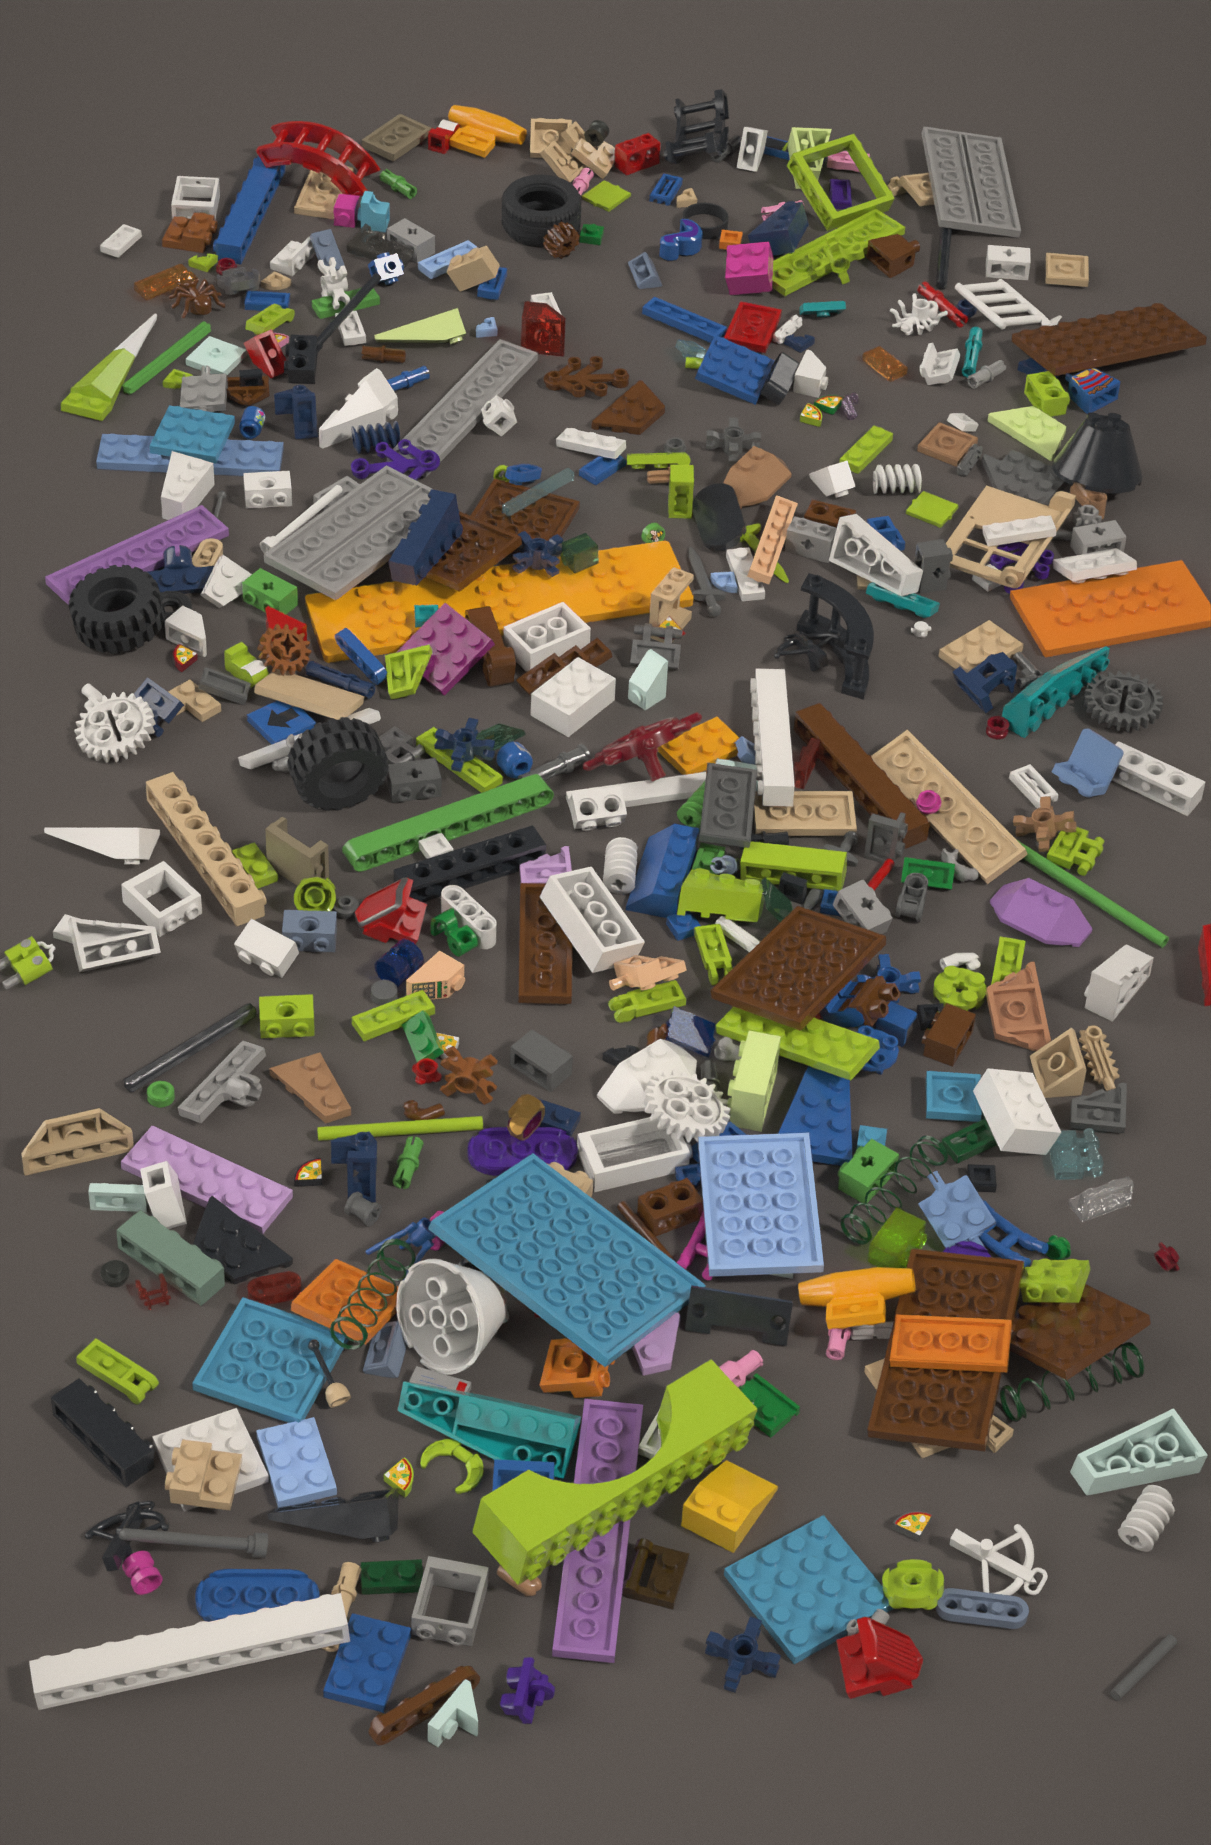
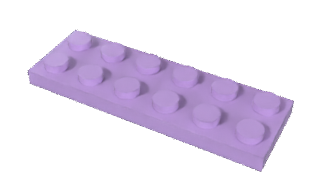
(208, 1175)

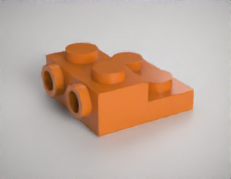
(573, 1370)

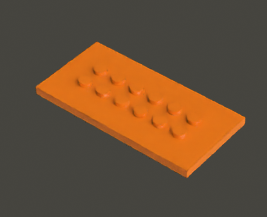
(1113, 609)

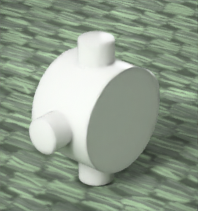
(920, 629)

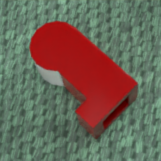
(441, 136)

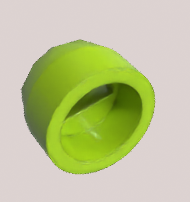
(497, 471)

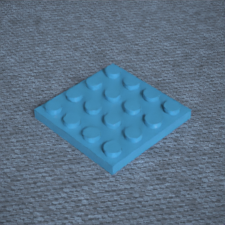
(267, 1362)
(807, 1588)

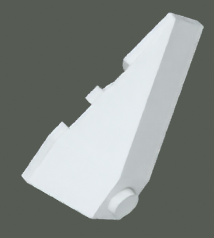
(118, 843)

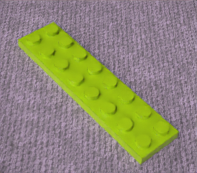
(795, 268)

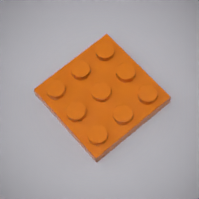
(330, 1293)

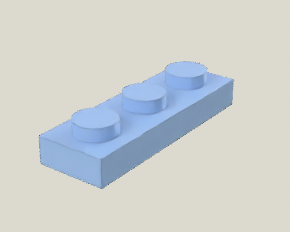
(439, 263)

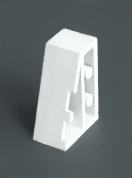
(185, 484)
(109, 944)
(1117, 981)

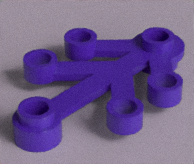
(398, 462)
(1041, 570)

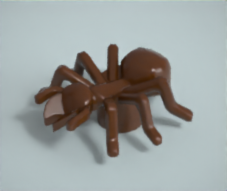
(199, 300)

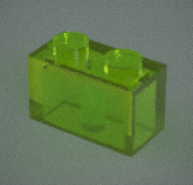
(896, 1239)

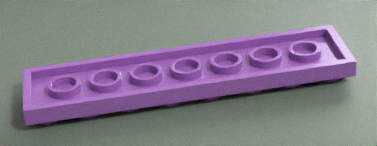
(143, 549)

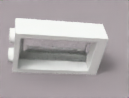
(630, 1153)

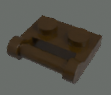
(665, 1575)

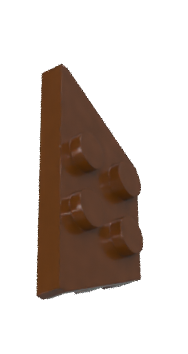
(632, 411)

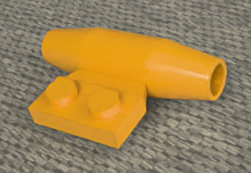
(482, 129)
(856, 1295)

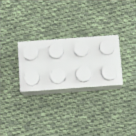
(591, 918)

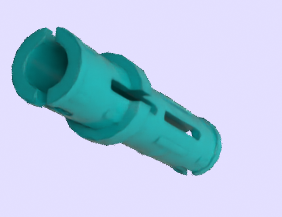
(973, 347)

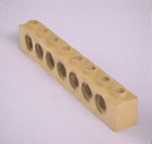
(206, 849)

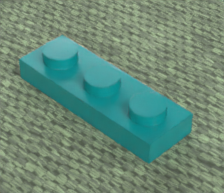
(920, 605)

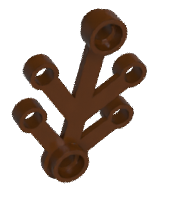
(584, 378)

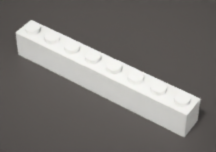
(772, 737)

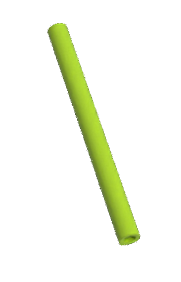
(402, 1127)

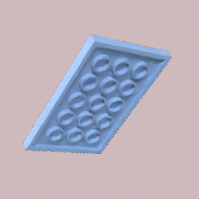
(760, 1204)

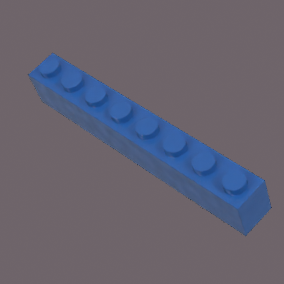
(248, 211)

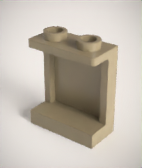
(292, 857)

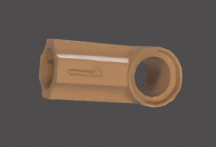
(1088, 497)

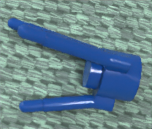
(418, 1235)

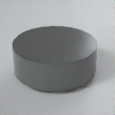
(383, 992)

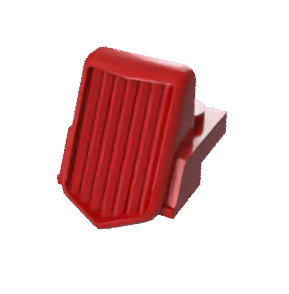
(878, 1659)

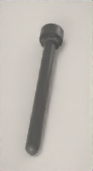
(253, 1544)

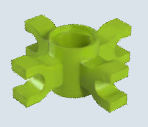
(837, 259)

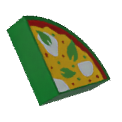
(829, 403)

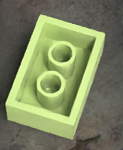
(753, 1080)

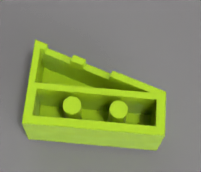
(721, 895)

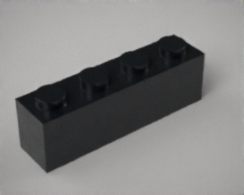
(103, 1432)

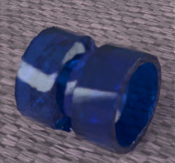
(399, 962)

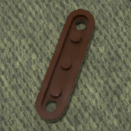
(420, 1707)

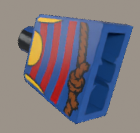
(1092, 389)

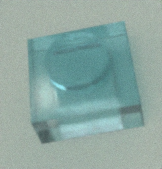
(690, 349)

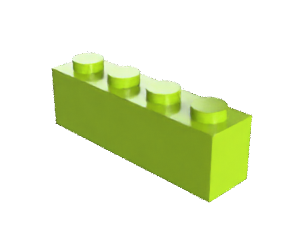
(820, 867)

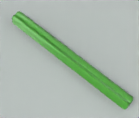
(166, 358)

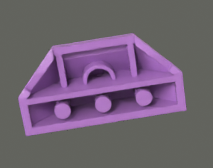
(1041, 913)

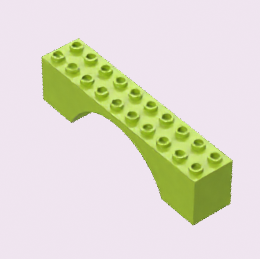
(544, 1519)

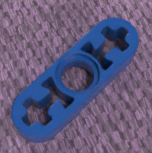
(361, 656)

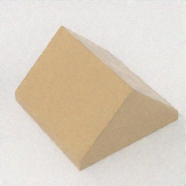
(1060, 1066)

